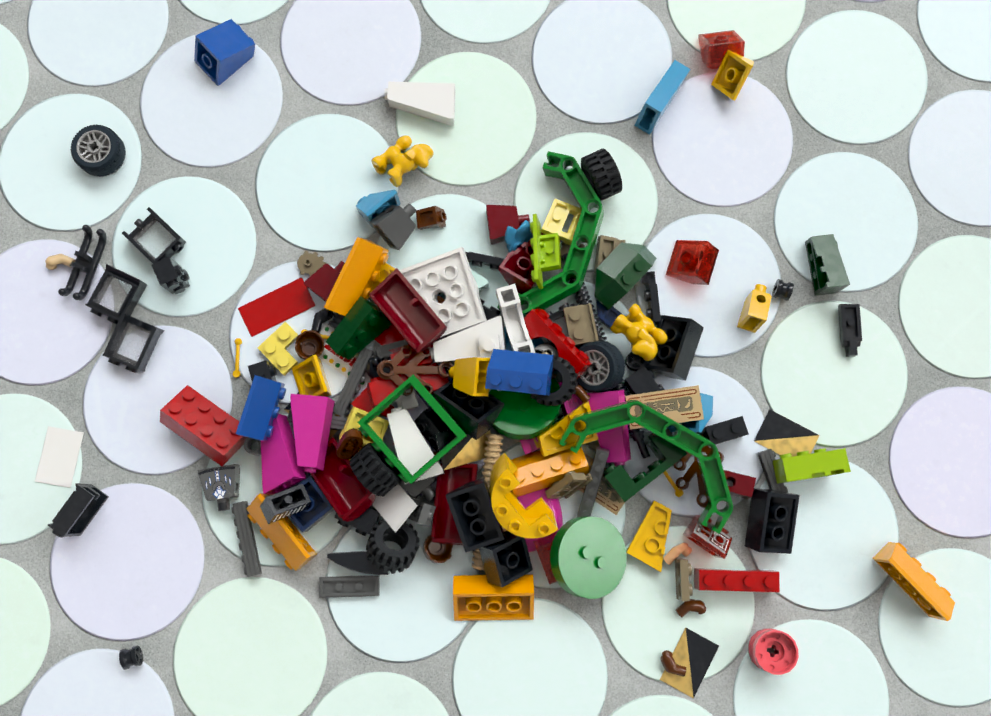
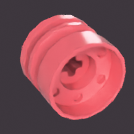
(784, 655)

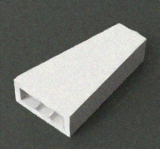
(426, 100)
(466, 342)
(410, 444)

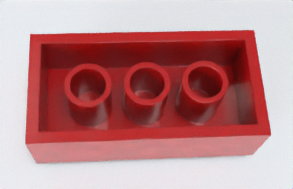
(202, 425)

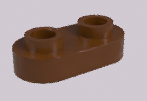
(349, 444)

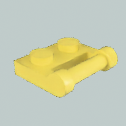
(557, 217)
(379, 424)

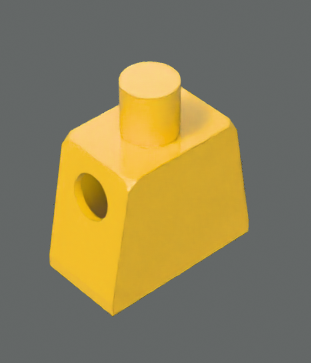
(755, 309)
(470, 375)

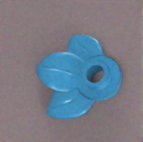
(515, 238)

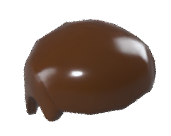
(309, 344)
(436, 552)

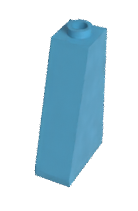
(661, 97)

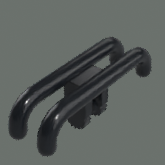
(85, 263)

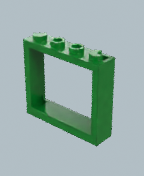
(380, 446)

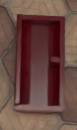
(408, 311)
(341, 486)
(443, 525)

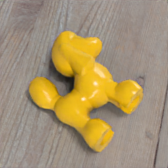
(402, 162)
(640, 332)

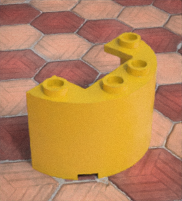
(532, 522)

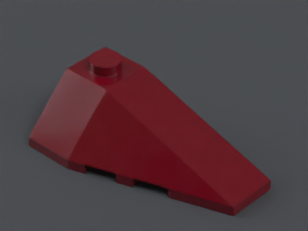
(518, 266)

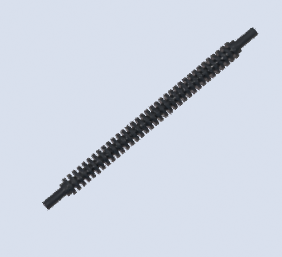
(581, 298)

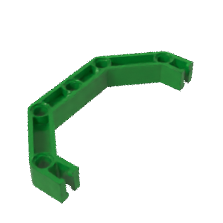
(587, 230)
(684, 438)

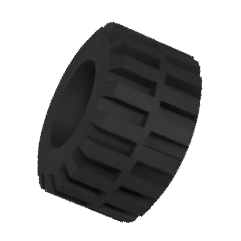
(602, 173)
(568, 386)
(373, 470)
(391, 559)

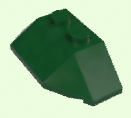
(621, 272)

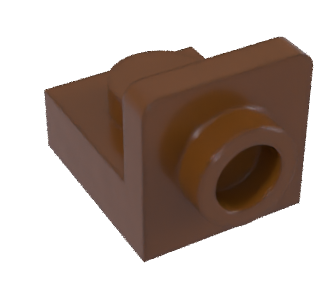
(431, 217)

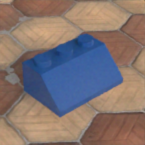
(519, 372)
(261, 408)

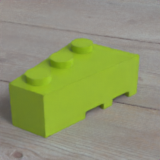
(810, 466)

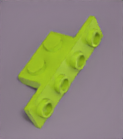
(546, 252)

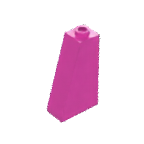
(311, 429)
(616, 438)
(280, 459)

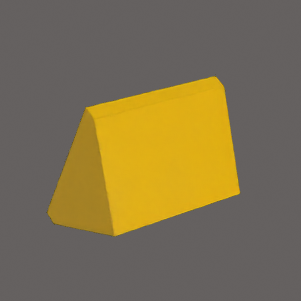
(732, 74)
(311, 377)

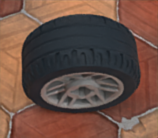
(98, 150)
(606, 367)

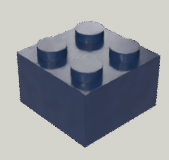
(316, 510)

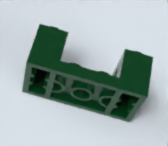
(625, 487)

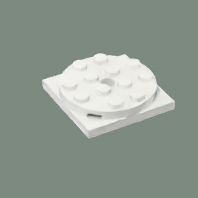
(453, 277)

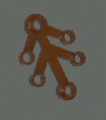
(411, 368)
(694, 469)

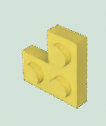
(275, 348)

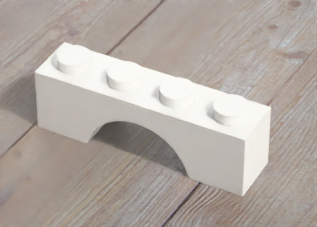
(513, 319)

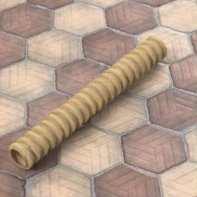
(492, 454)

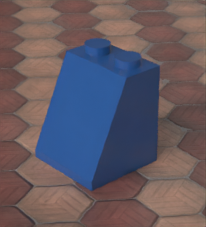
(223, 50)

